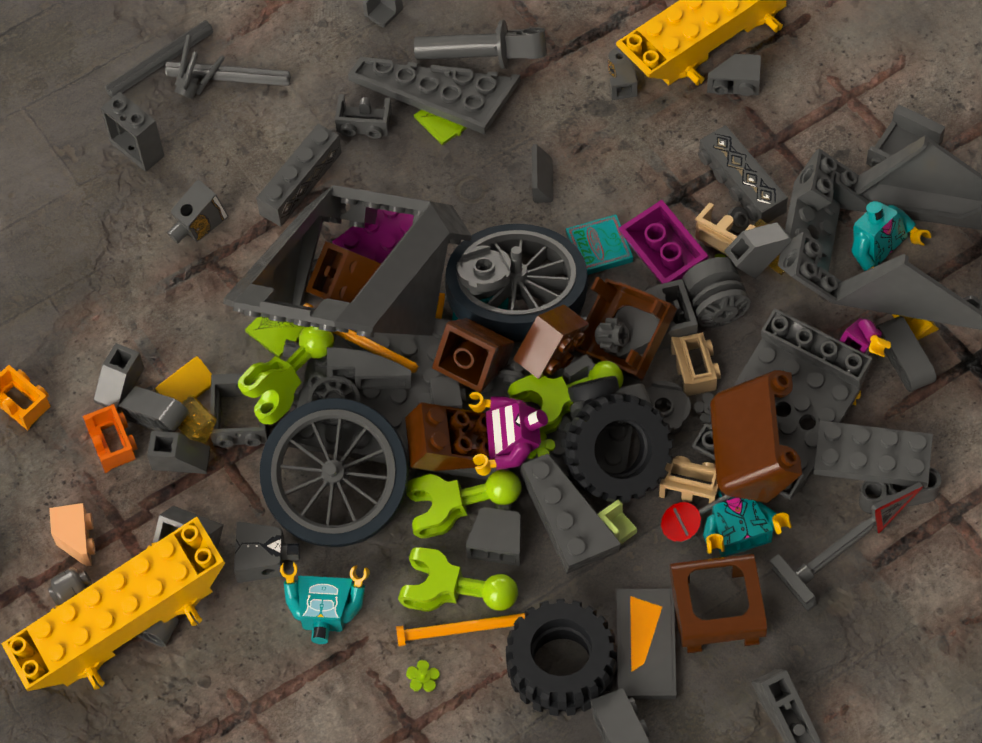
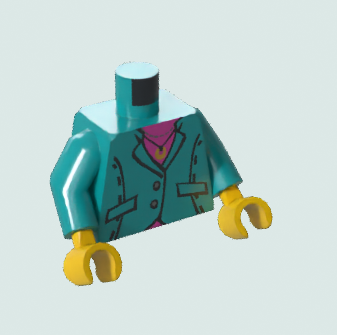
(881, 232)
(741, 525)

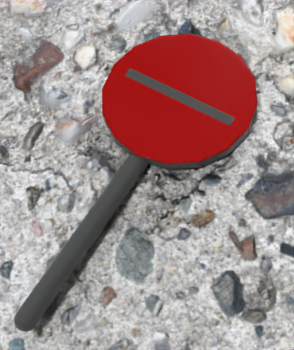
(684, 520)

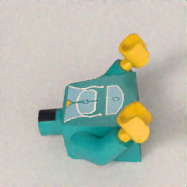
(324, 602)

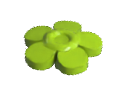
(544, 448)
(422, 676)

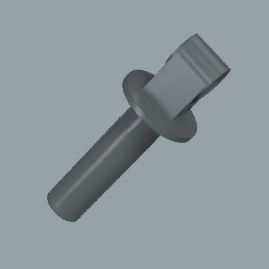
(504, 43)

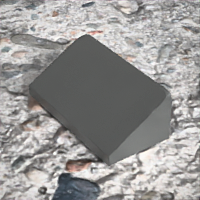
(542, 175)

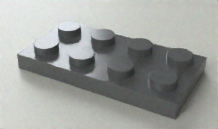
(873, 454)

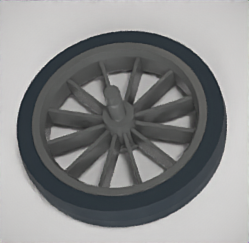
(524, 280)
(334, 472)

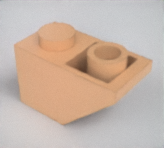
(71, 531)

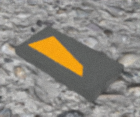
(646, 643)

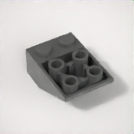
(643, 325)

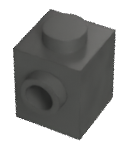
(446, 392)

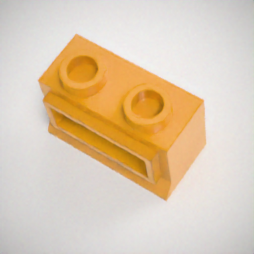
(38, 395)

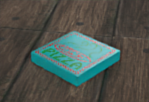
(600, 244)

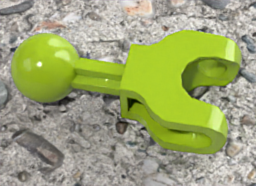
(278, 379)
(553, 393)
(450, 499)
(446, 583)

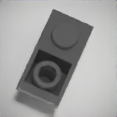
(736, 76)
(757, 248)
(118, 375)
(177, 453)

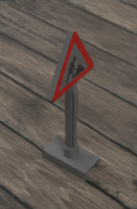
(882, 515)

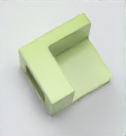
(617, 521)

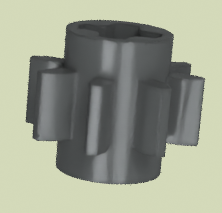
(611, 335)

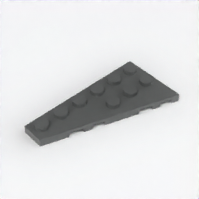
(440, 90)

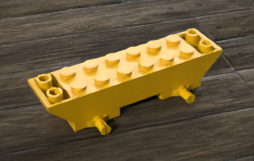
(685, 33)
(91, 625)

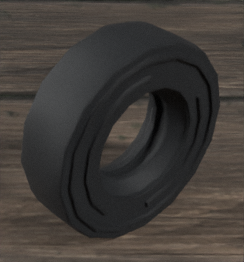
(593, 389)

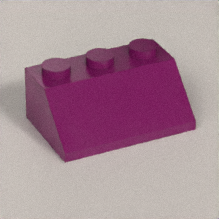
(663, 243)

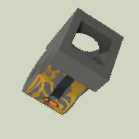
(622, 69)

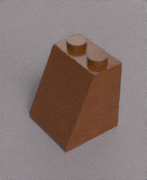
(472, 353)

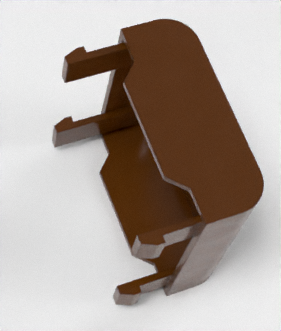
(609, 300)
(697, 632)

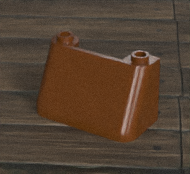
(747, 439)

